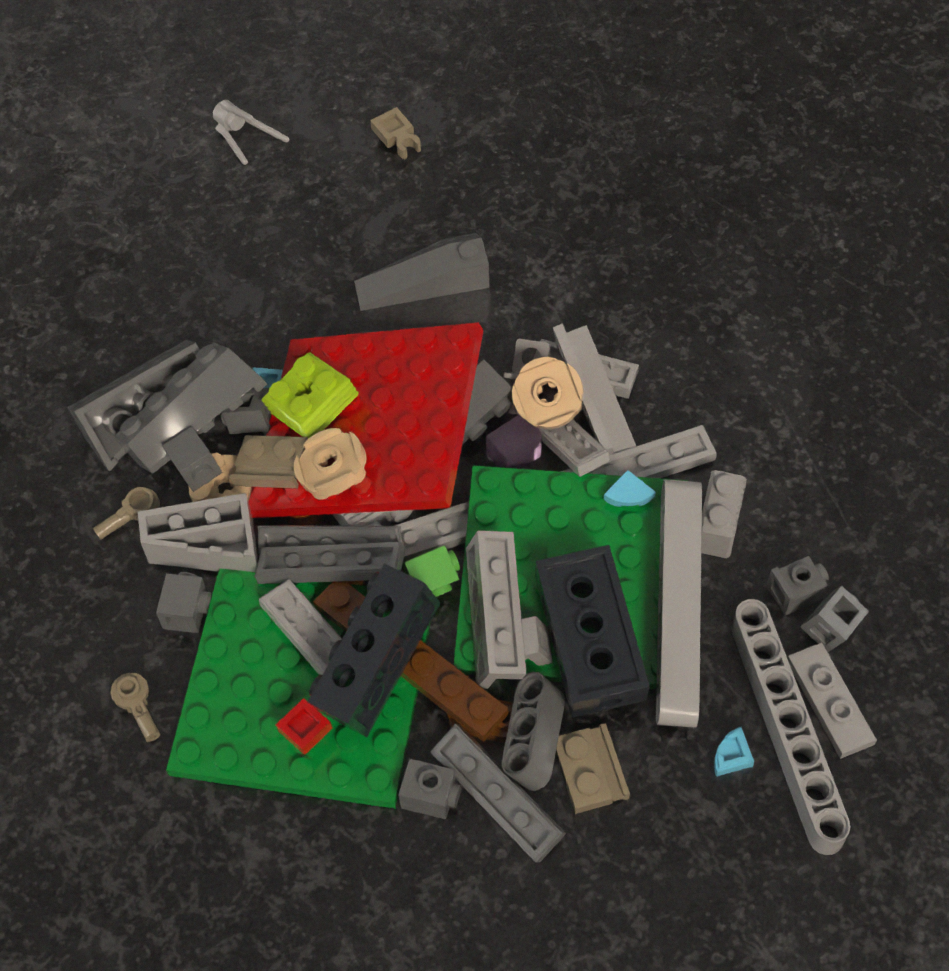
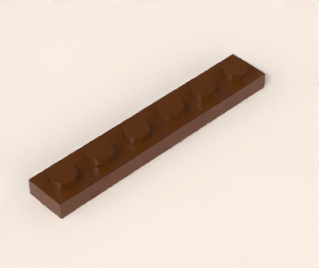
(426, 670)

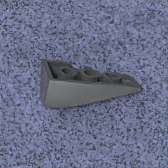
(435, 271)

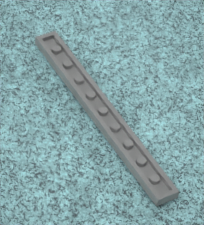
(647, 460)

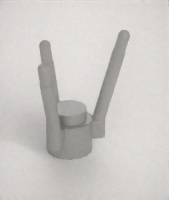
(232, 118)

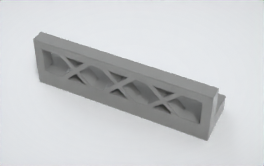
(599, 399)
(495, 607)

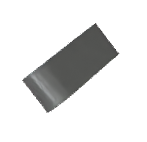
(533, 731)

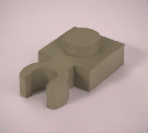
(396, 129)

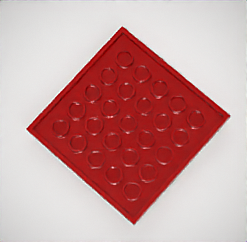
(406, 416)

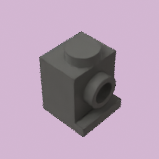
(250, 416)
(793, 593)
(835, 618)

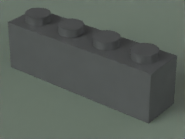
(489, 397)
(191, 399)
(106, 409)

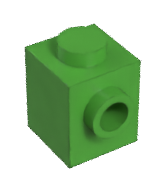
(434, 568)

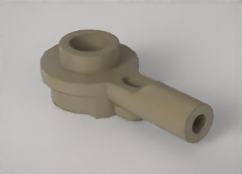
(136, 500)
(130, 693)

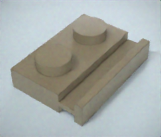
(268, 461)
(591, 769)

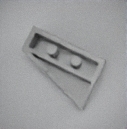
(201, 534)

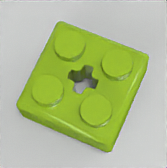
(309, 396)

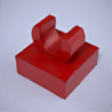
(304, 726)

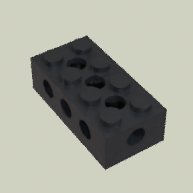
(605, 610)
(374, 650)

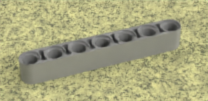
(679, 604)
(790, 740)

